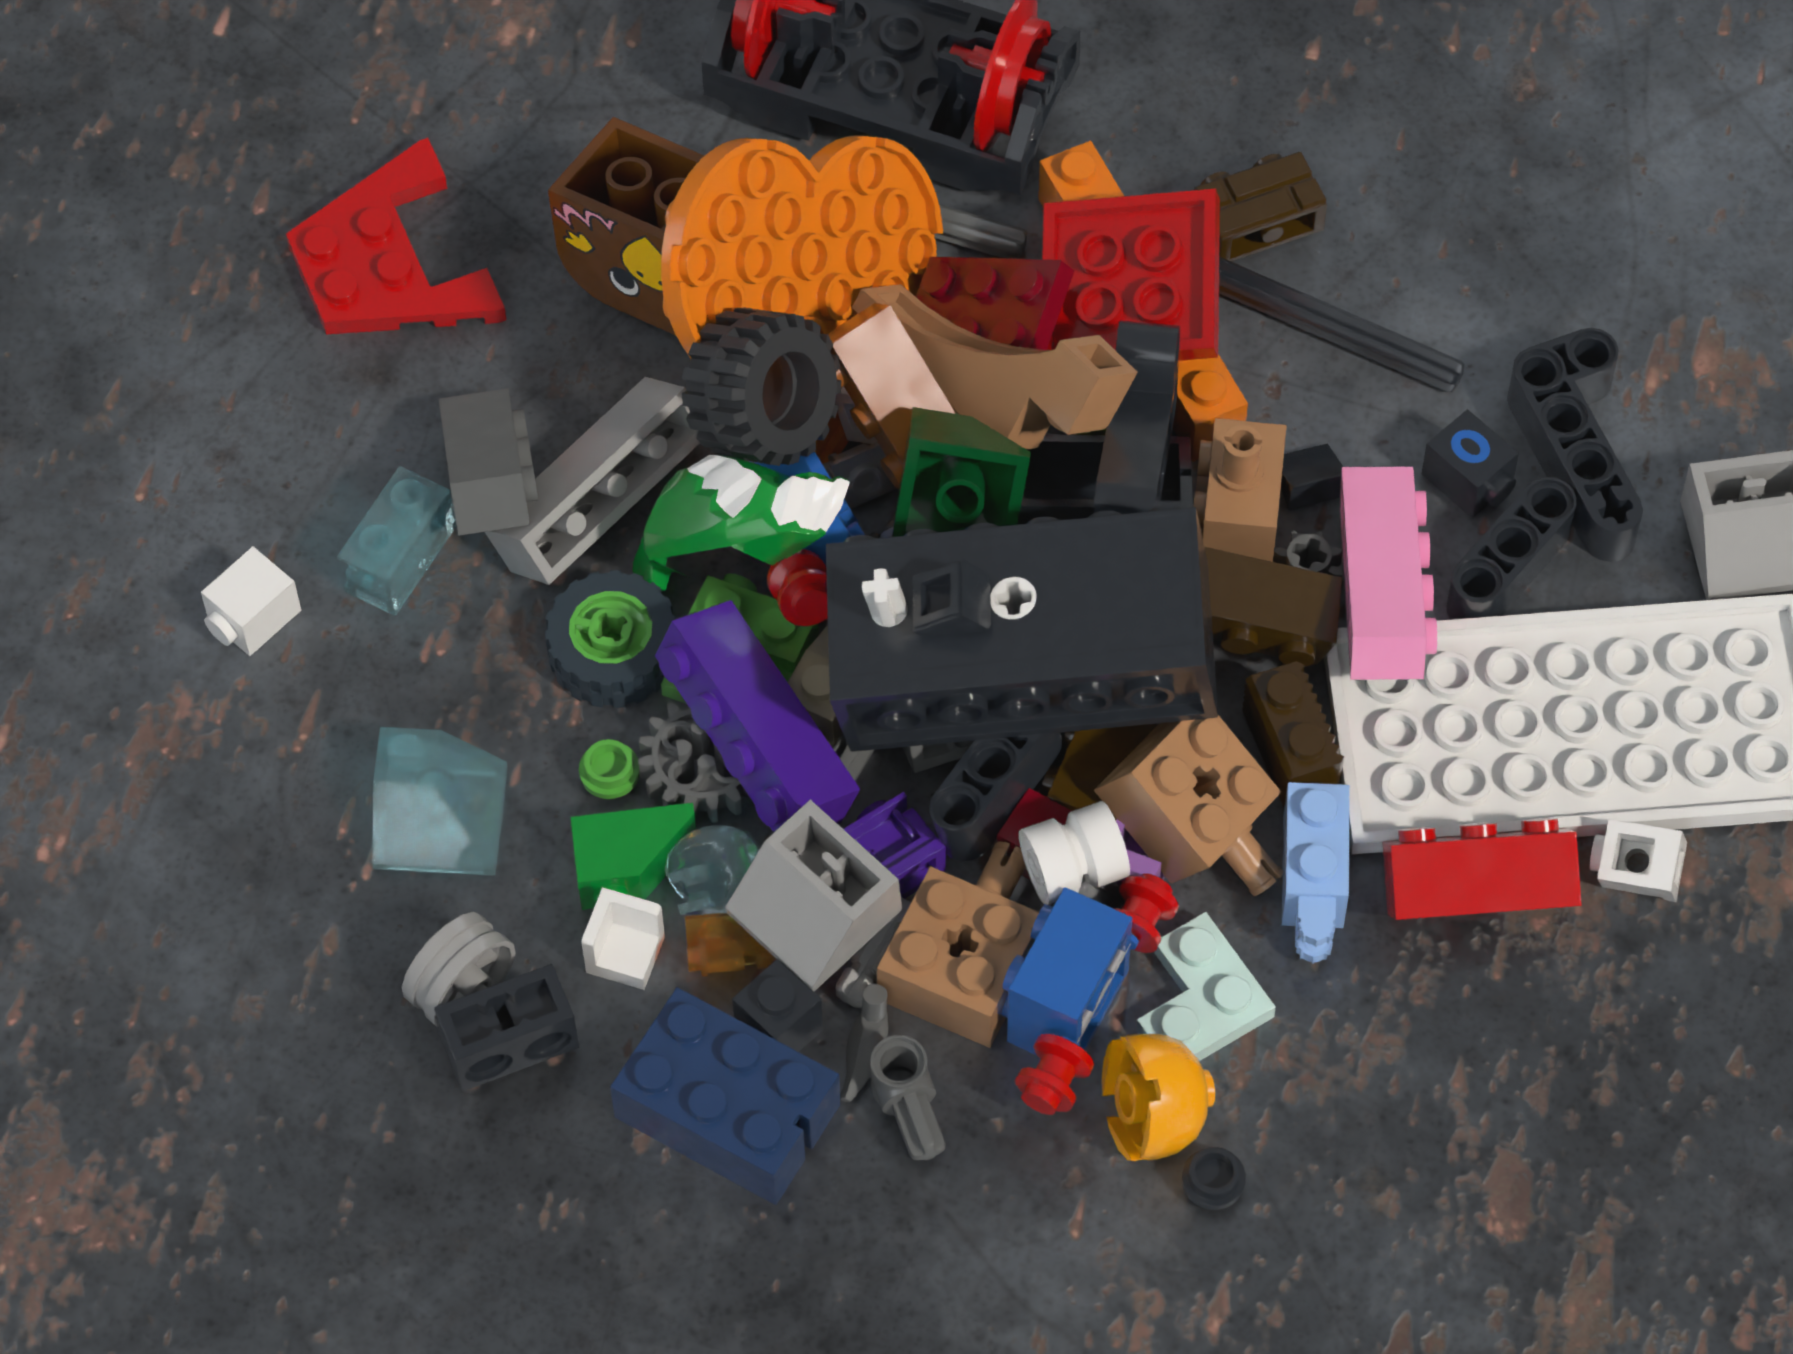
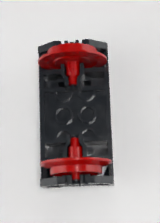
(899, 70)

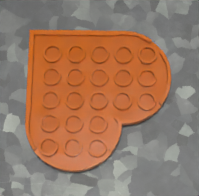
(796, 234)

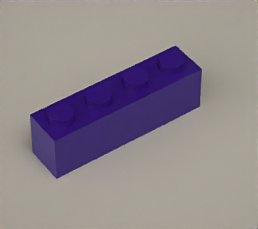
(753, 716)

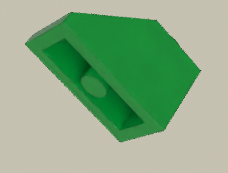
(626, 849)

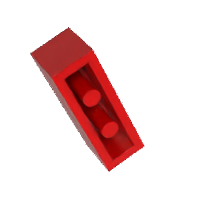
(1481, 870)

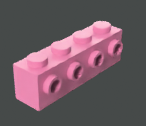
(1384, 573)

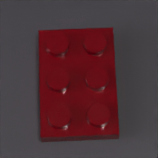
(998, 297)

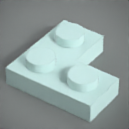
(1218, 991)

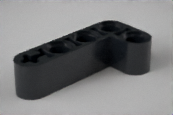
(1142, 427)
(1585, 448)

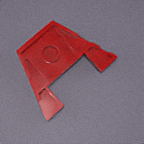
(363, 263)

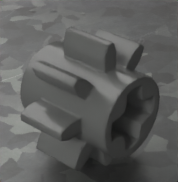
(1311, 553)

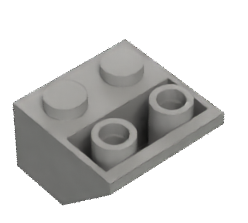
(1741, 524)
(814, 896)

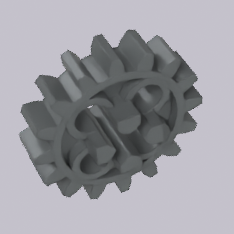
(666, 764)

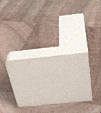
(623, 938)

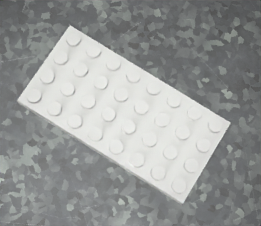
(1578, 720)

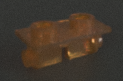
(722, 945)

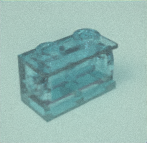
(397, 540)

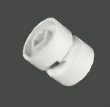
(1072, 853)

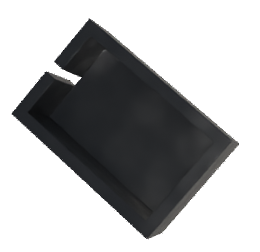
(1066, 470)

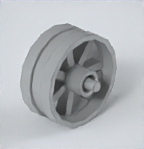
(457, 962)

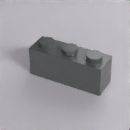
(487, 461)

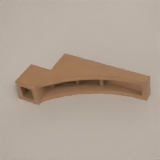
(1008, 385)

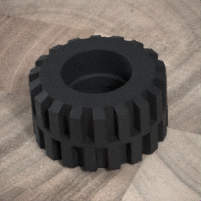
(761, 386)

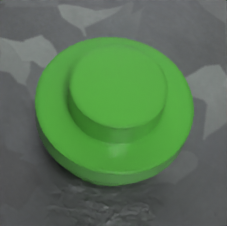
(609, 769)

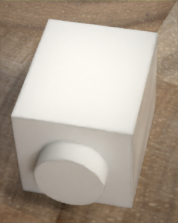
(250, 602)

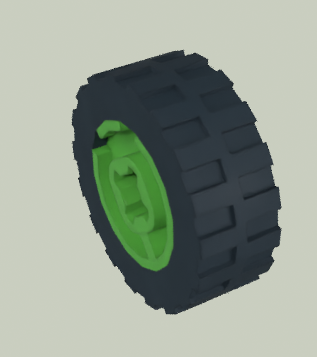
(607, 638)

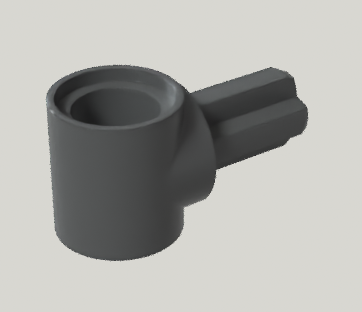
(908, 1098)

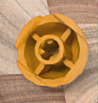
(1157, 1094)

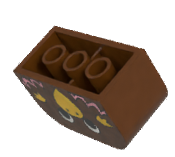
(613, 213)

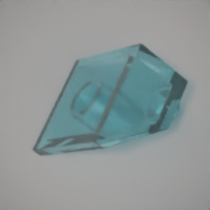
(436, 803)

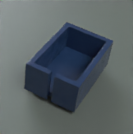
(726, 1095)

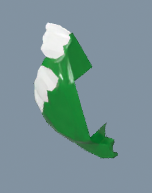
(738, 506)

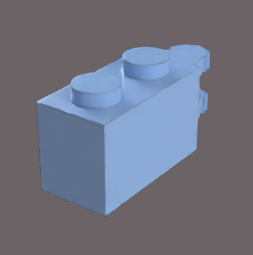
(1315, 865)

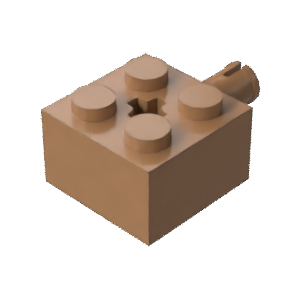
(1240, 487)
(1193, 798)
(963, 921)

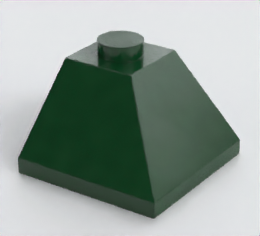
(958, 475)

